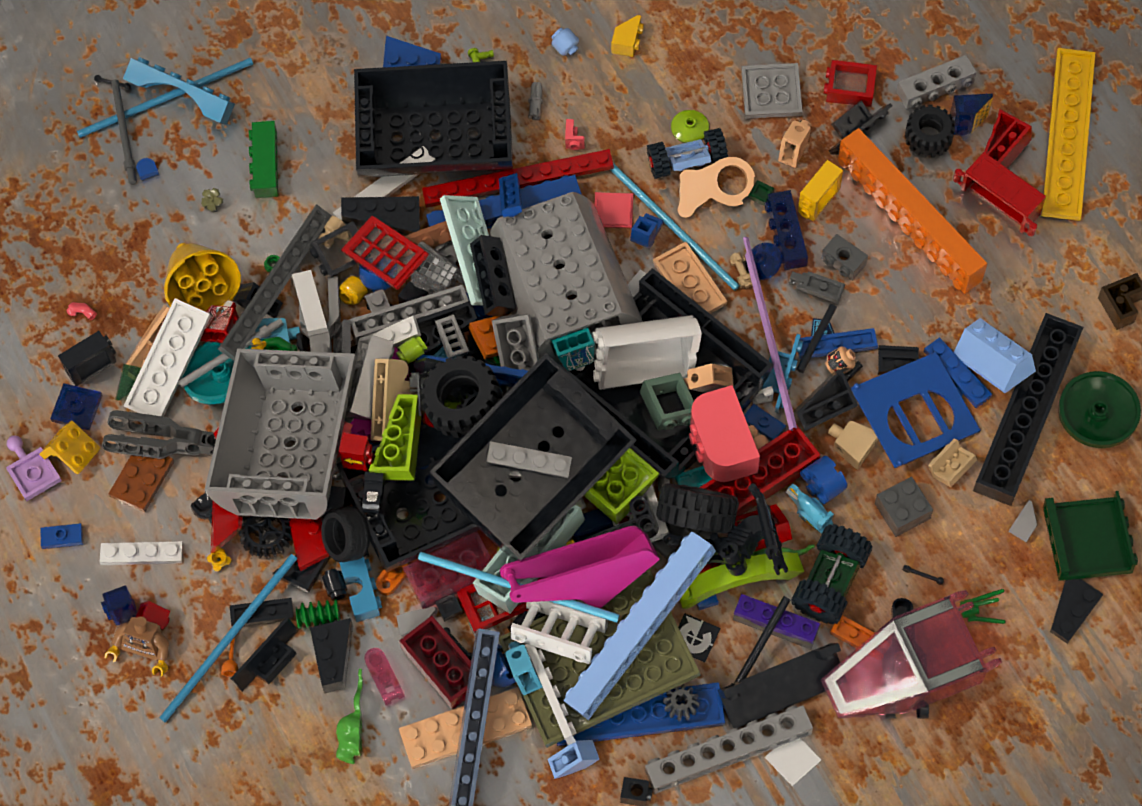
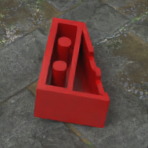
(1008, 138)

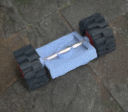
(686, 154)

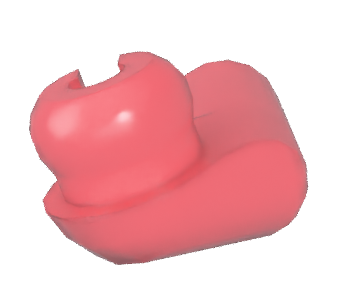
(82, 308)

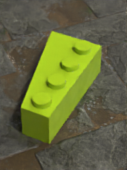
(400, 441)

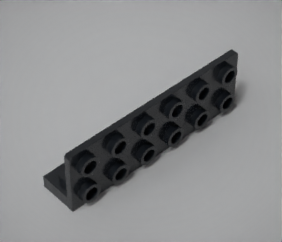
(778, 686)

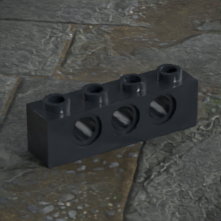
(492, 276)

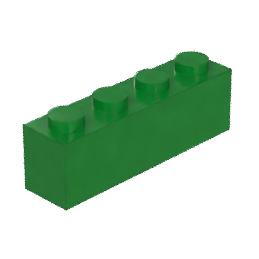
(264, 159)

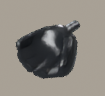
(203, 507)

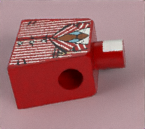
(220, 322)

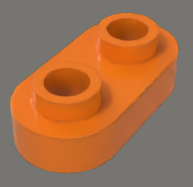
(393, 578)

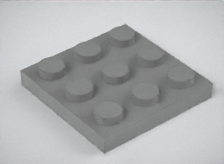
(771, 90)

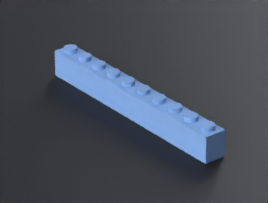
(639, 625)

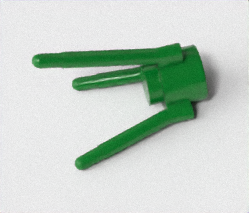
(970, 614)

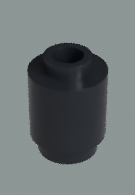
(335, 584)

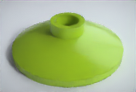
(686, 132)

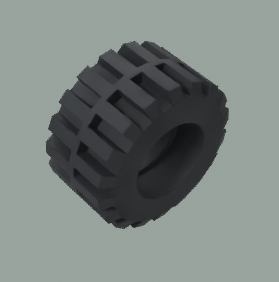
(933, 118)

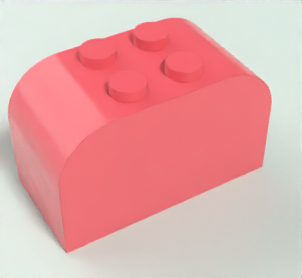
(722, 436)

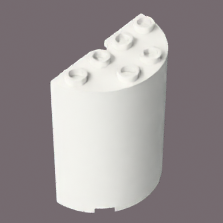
(645, 350)

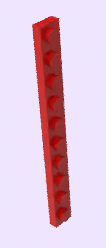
(528, 175)

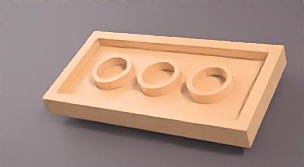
(688, 274)

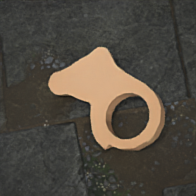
(702, 184)

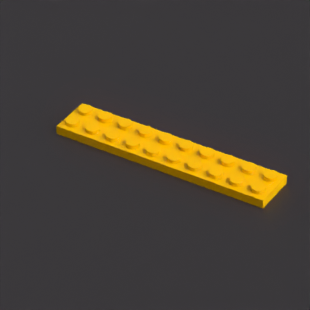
(1068, 134)

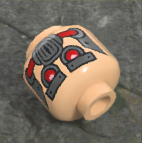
(841, 359)

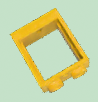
(820, 190)

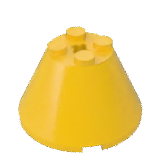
(201, 277)

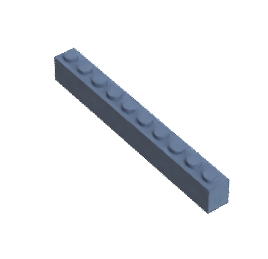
(474, 718)

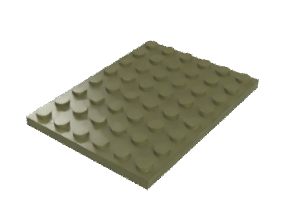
(656, 669)

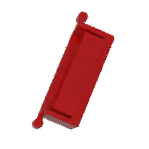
(1004, 191)

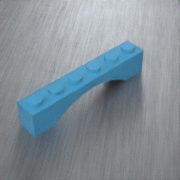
(211, 105)

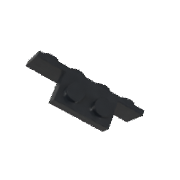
(855, 118)
(268, 658)

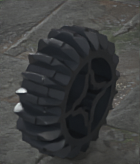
(253, 526)

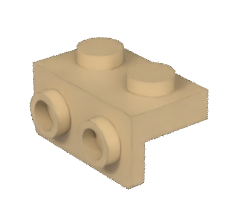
(951, 463)

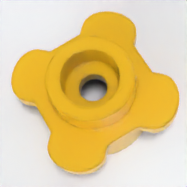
(217, 565)

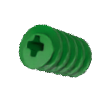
(317, 614)

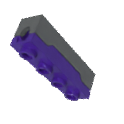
(790, 626)

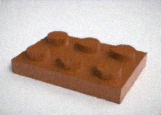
(140, 480)

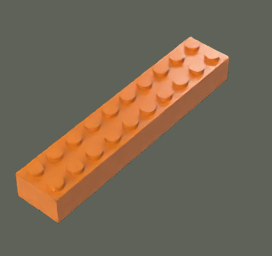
(911, 211)

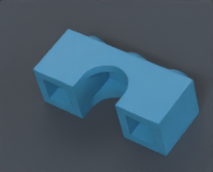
(365, 603)

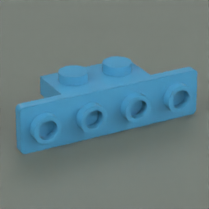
(788, 364)

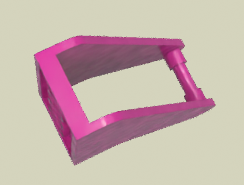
(583, 570)

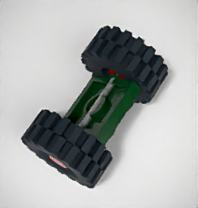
(832, 574)

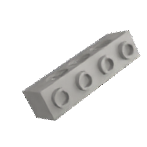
(960, 68)

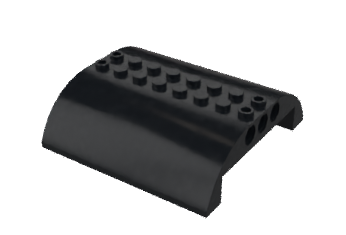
(671, 450)

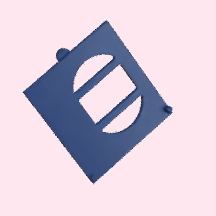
(904, 382)

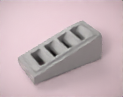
(458, 335)

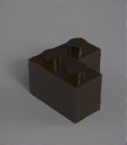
(1119, 299)

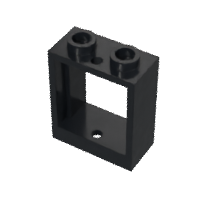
(317, 253)
(88, 358)

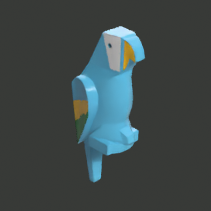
(810, 509)

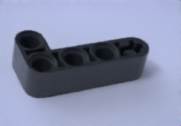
(640, 519)

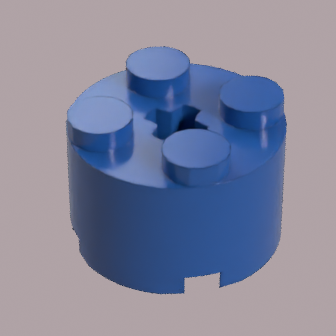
(824, 479)

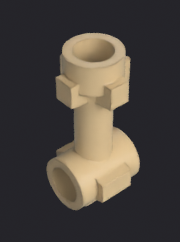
(744, 279)

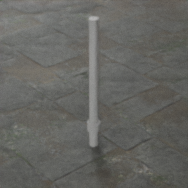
(264, 332)

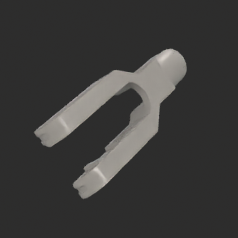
(323, 341)

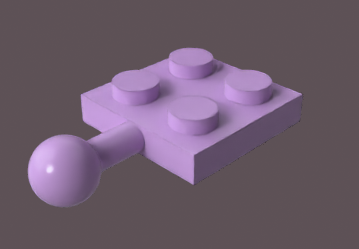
(31, 471)

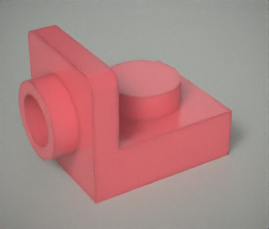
(572, 139)

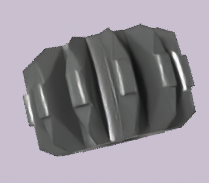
(682, 709)

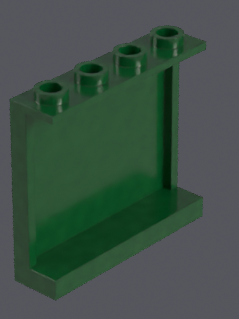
(1089, 538)

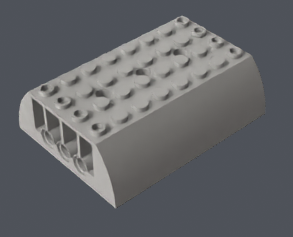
(570, 234)
(260, 422)

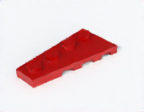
(308, 541)

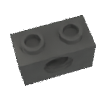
(840, 247)

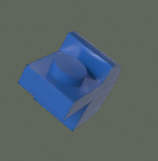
(646, 230)

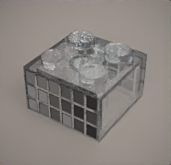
(434, 275)

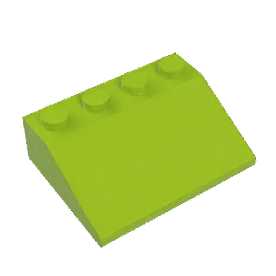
(620, 484)

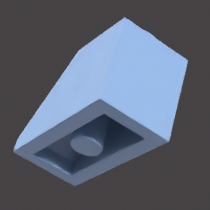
(573, 758)

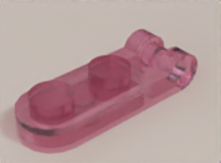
(383, 675)

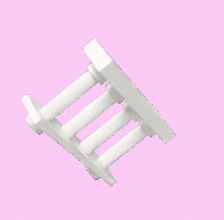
(562, 645)

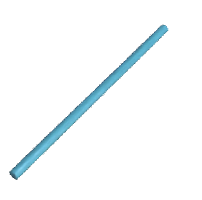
(675, 228)
(503, 582)

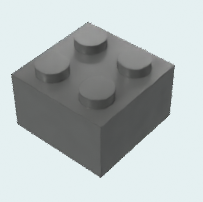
(903, 506)

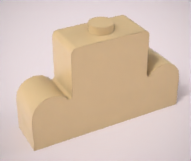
(388, 383)

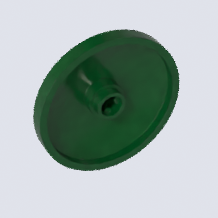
(1099, 409)

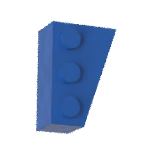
(401, 53)

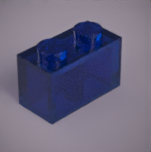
(119, 605)

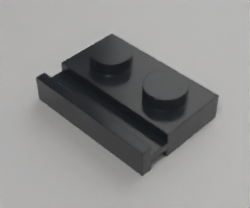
(894, 357)

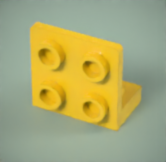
(72, 447)

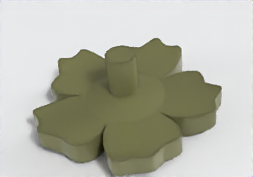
(211, 199)

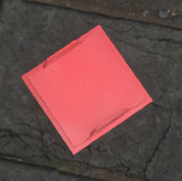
(615, 209)

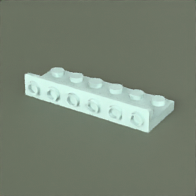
(465, 225)

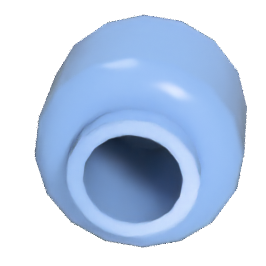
(565, 41)

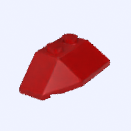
(223, 526)

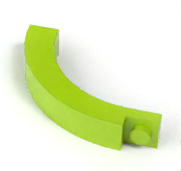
(719, 578)

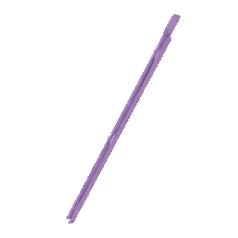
(769, 336)

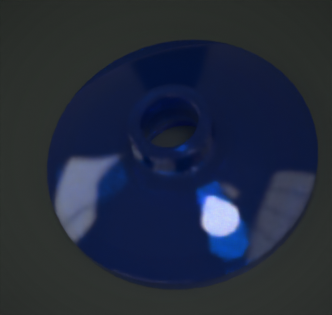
(771, 260)

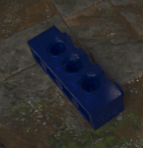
(784, 203)

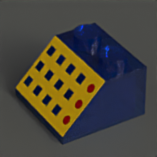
(970, 112)

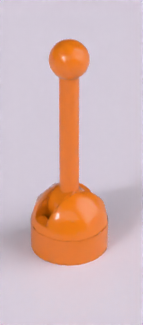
(230, 667)

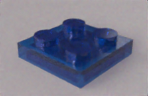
(76, 405)

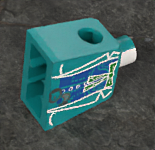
(575, 349)

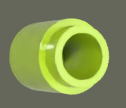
(411, 349)

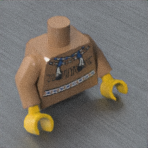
(141, 639)

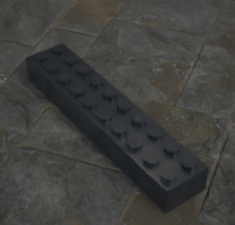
(1028, 411)

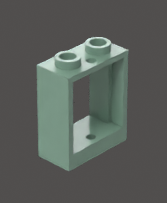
(663, 385)

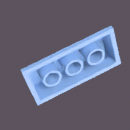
(994, 356)

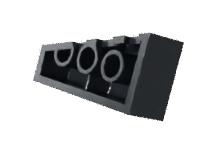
(396, 212)
(464, 315)

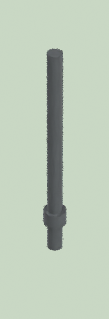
(129, 163)

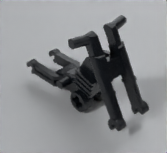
(744, 539)

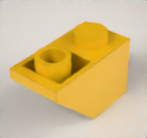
(626, 35)

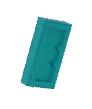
(693, 478)

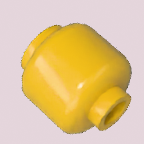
(352, 290)

